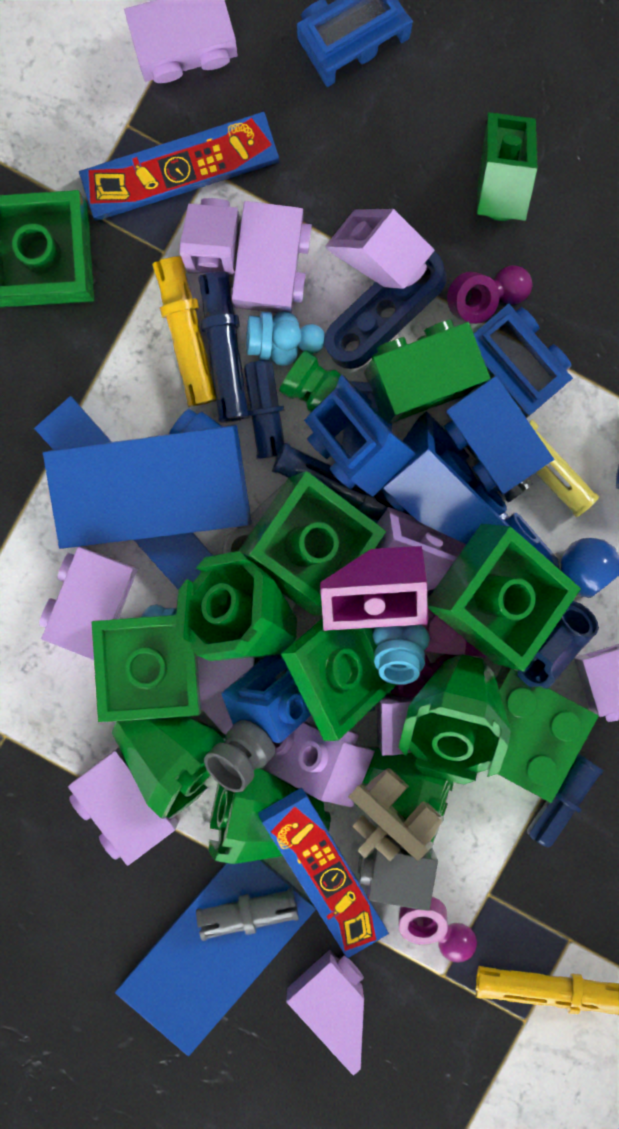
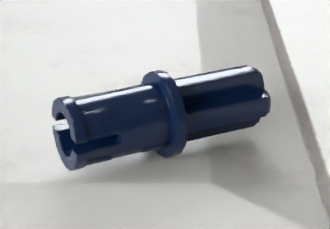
(264, 408)
(555, 815)

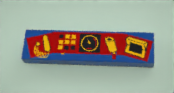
(179, 166)
(323, 872)

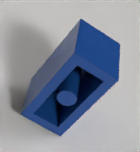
(497, 436)

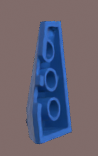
(444, 492)

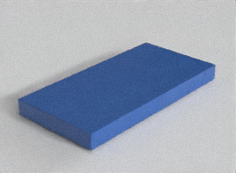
(148, 487)
(193, 983)

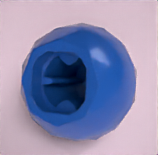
(590, 565)

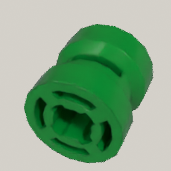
(309, 381)

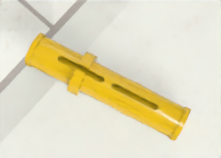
(188, 344)
(540, 989)

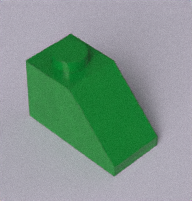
(507, 167)

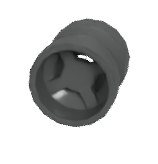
(235, 760)

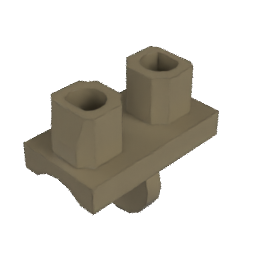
(411, 833)

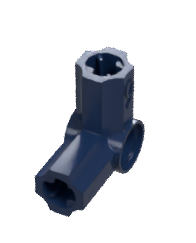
(563, 644)

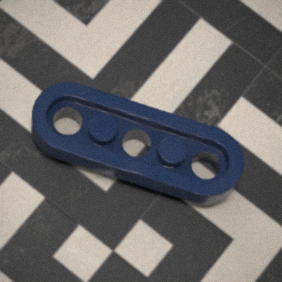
(363, 320)

